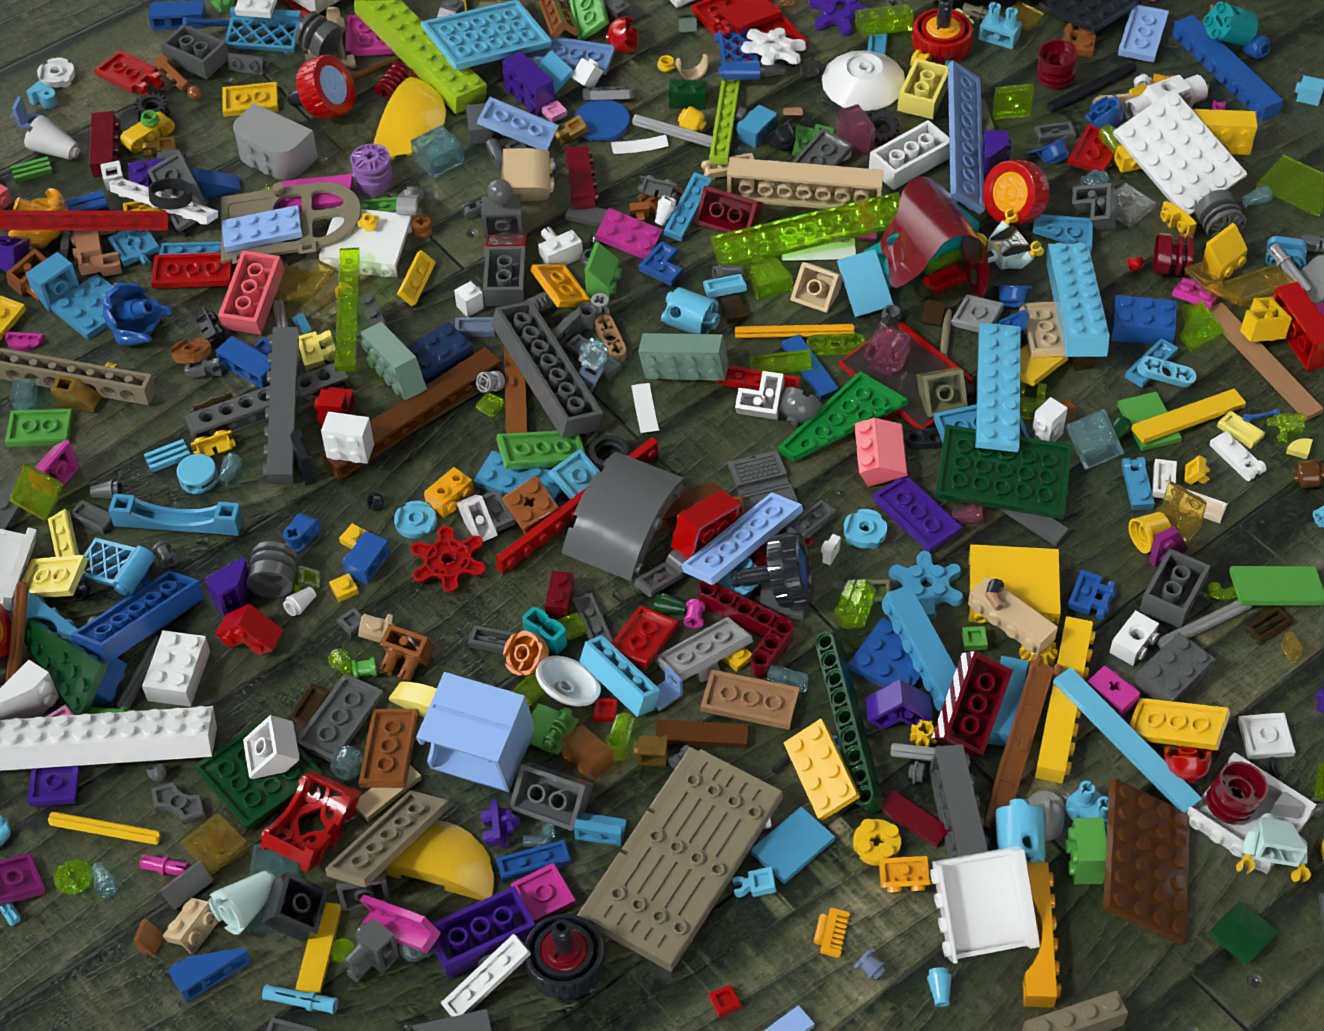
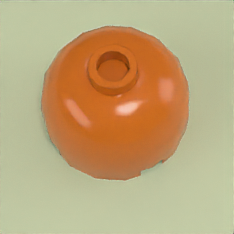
(524, 653)

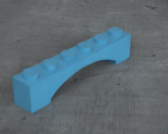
(220, 519)

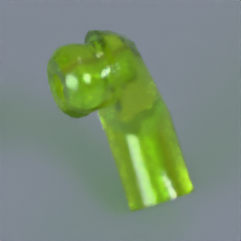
(1217, 592)

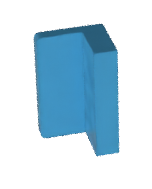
(600, 829)

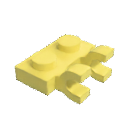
(311, 350)

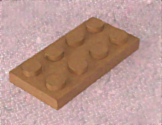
(750, 699)

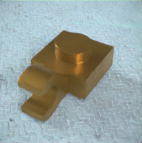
(573, 129)
(163, 143)

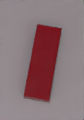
(914, 819)

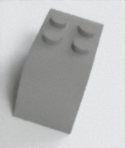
(274, 143)

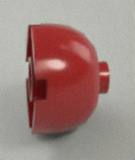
(622, 35)
(1188, 762)

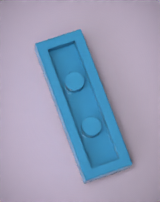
(1162, 350)

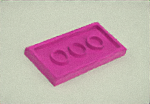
(319, 200)

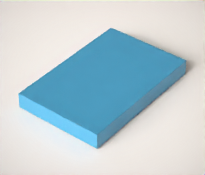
(792, 845)

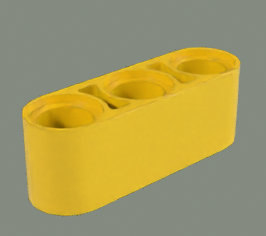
(138, 134)

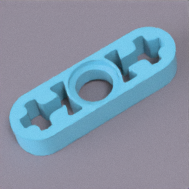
(1175, 369)

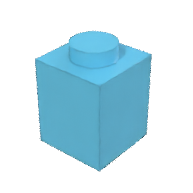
(1309, 90)

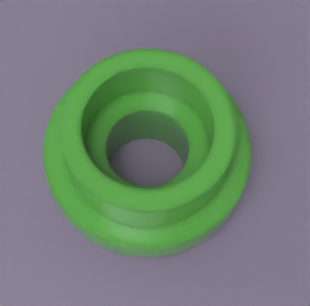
(149, 118)

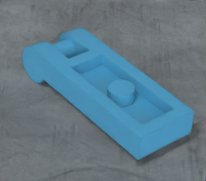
(1137, 484)

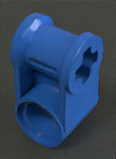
(301, 531)

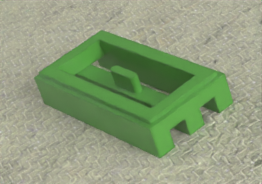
(31, 169)

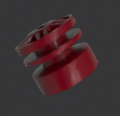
(1057, 64)
(1173, 254)
(1236, 792)

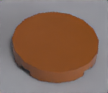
(192, 351)

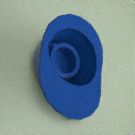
(1052, 152)
(1012, 295)

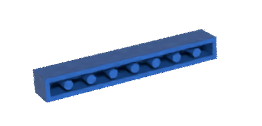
(1227, 68)

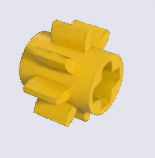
(922, 733)

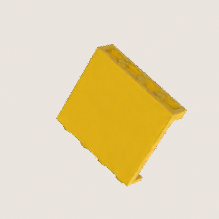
(1026, 573)

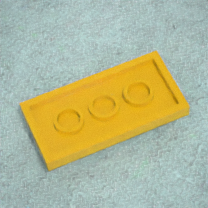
(1180, 723)
(821, 769)

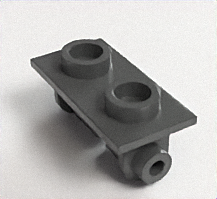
(246, 63)
(652, 184)

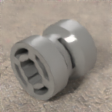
(490, 381)

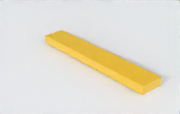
(1188, 416)

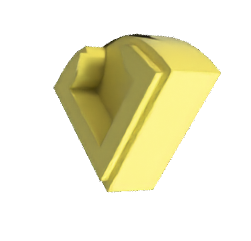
(1300, 448)

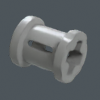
(602, 303)

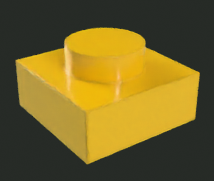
(350, 536)
(343, 587)
(738, 659)

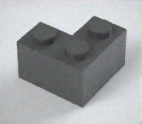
(1099, 201)

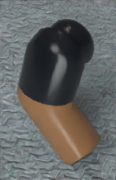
(992, 592)

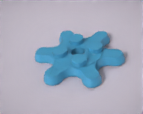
(936, 575)

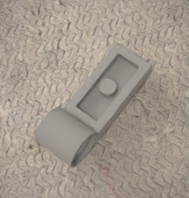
(408, 201)

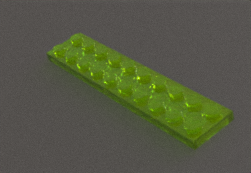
(806, 230)

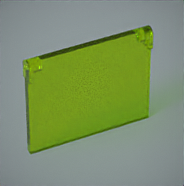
(1296, 184)

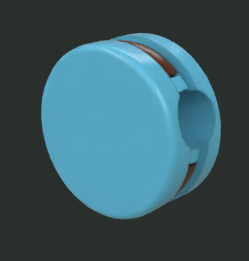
(197, 473)

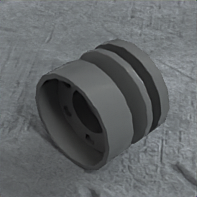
(318, 34)
(1218, 211)
(272, 569)

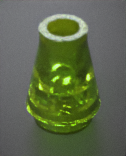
(1107, 137)
(340, 660)

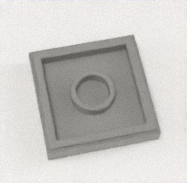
(976, 310)

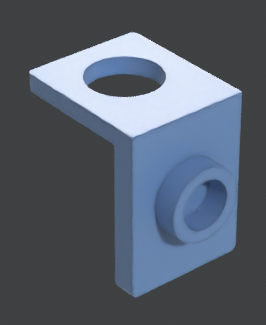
(21, 115)
(669, 689)

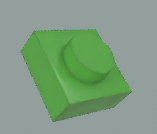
(974, 638)

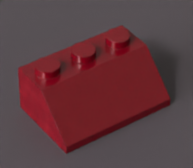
(726, 210)

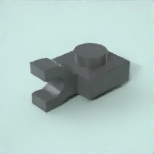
(202, 367)

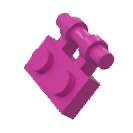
(1193, 293)

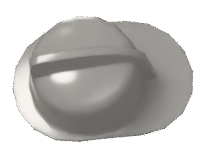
(1053, 812)

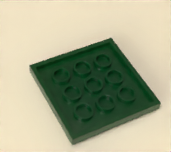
(245, 797)

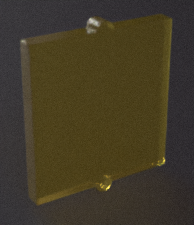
(1027, 15)

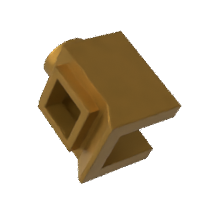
(651, 750)

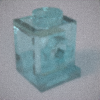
(1095, 177)

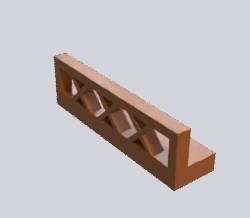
(558, 17)

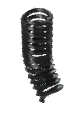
(1273, 767)

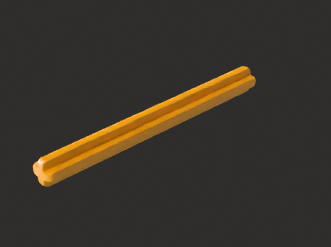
(791, 330)

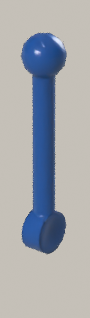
(1247, 418)

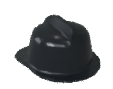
(782, 136)

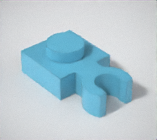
(759, 883)

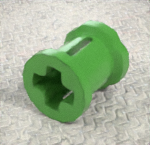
(364, 668)

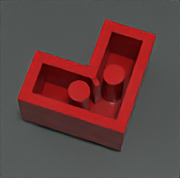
(334, 400)
(251, 628)

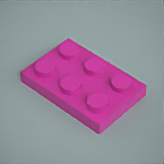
(628, 234)

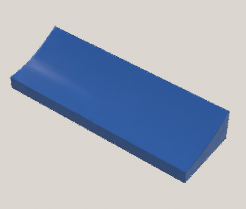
(139, 615)

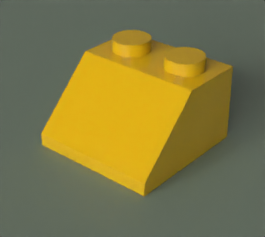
(1225, 252)

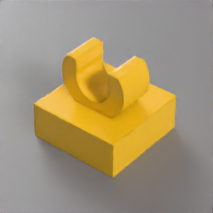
(1196, 471)

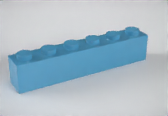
(920, 642)

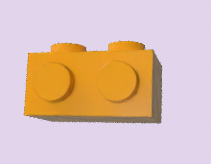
(448, 491)

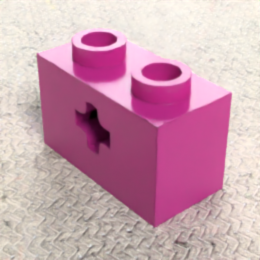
(1114, 691)

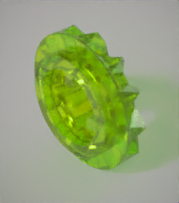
(66, 884)

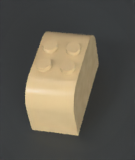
(528, 173)

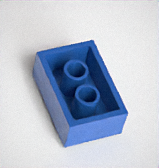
(1143, 320)

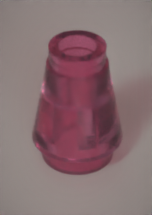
(968, 514)

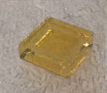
(1291, 647)

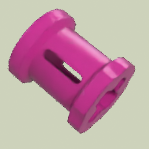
(694, 613)

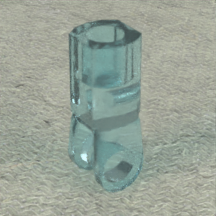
(788, 677)

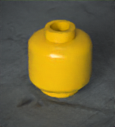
(692, 119)

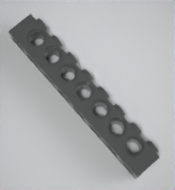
(250, 408)

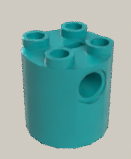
(1231, 24)

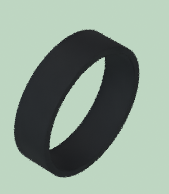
(170, 203)

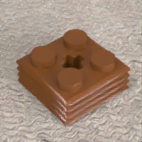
(518, 501)

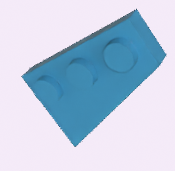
(1064, 229)

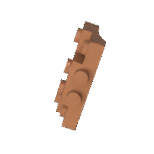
(90, 253)

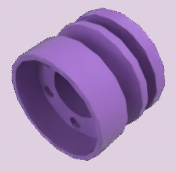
(371, 169)

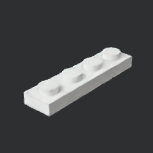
(486, 977)

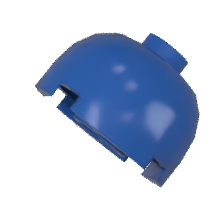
(1106, 112)

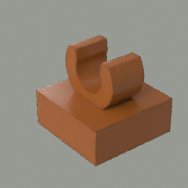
(639, 210)

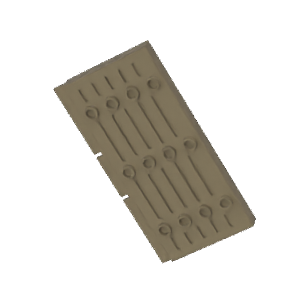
(681, 857)

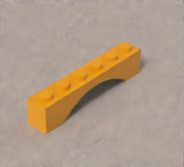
(1040, 979)

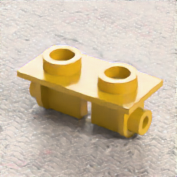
(219, 440)

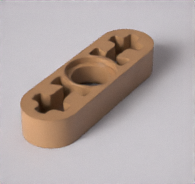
(610, 331)

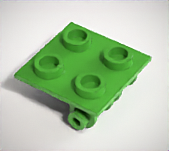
(551, 728)

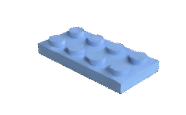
(1143, 33)
(517, 124)
(261, 228)

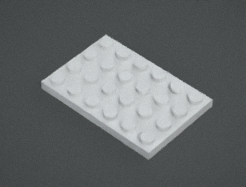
(1178, 152)

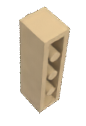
(1014, 618)

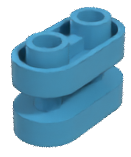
(1292, 247)

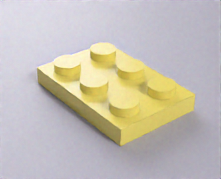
(55, 575)

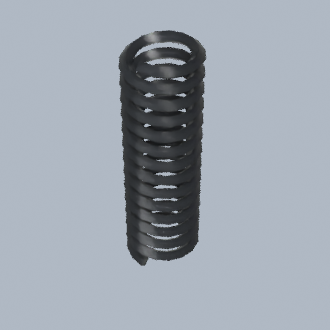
(780, 764)

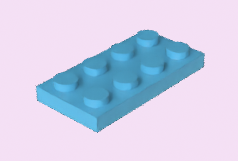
(495, 477)

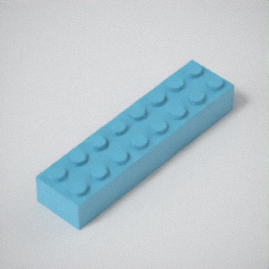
(1077, 300)

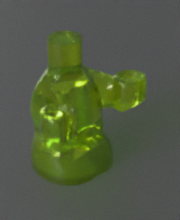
(1287, 422)

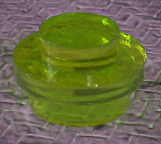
(341, 949)

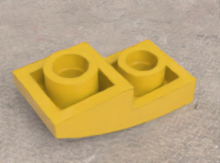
(1176, 217)

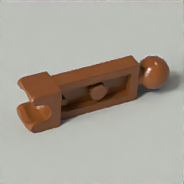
(170, 72)

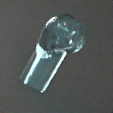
(542, 838)

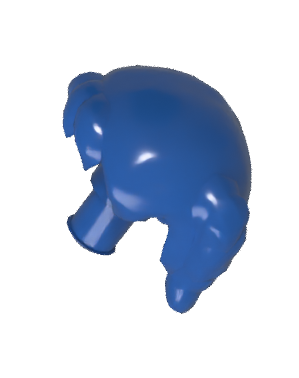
(132, 313)

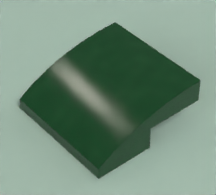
(1243, 933)

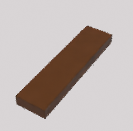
(703, 733)

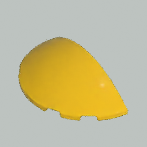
(409, 114)
(447, 858)

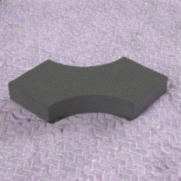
(187, 807)

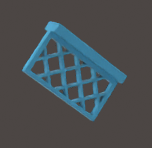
(279, 18)

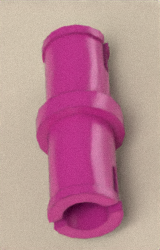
(163, 865)

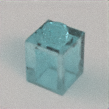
(24, 394)

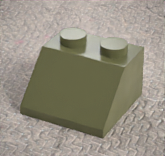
(942, 390)

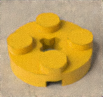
(881, 830)

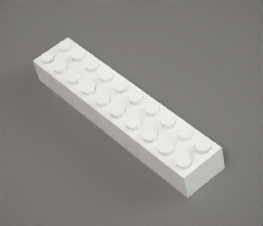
(107, 738)

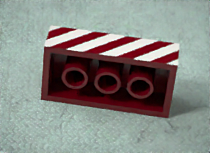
(972, 703)

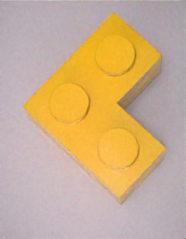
(1265, 321)

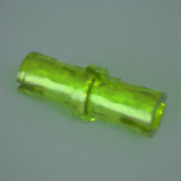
(942, 261)

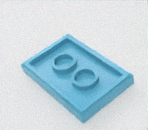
(865, 283)

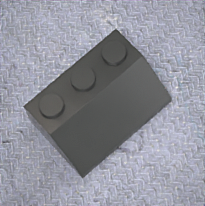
(550, 795)

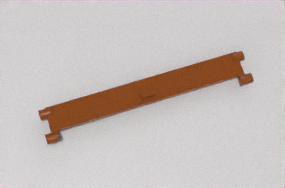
(514, 397)
(1020, 737)

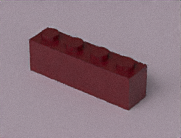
(103, 141)
(580, 174)

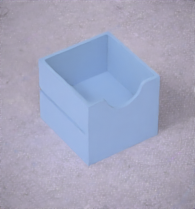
(477, 725)

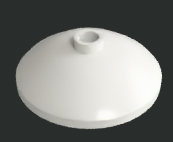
(567, 681)

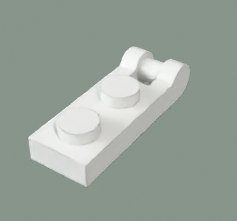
(1237, 456)

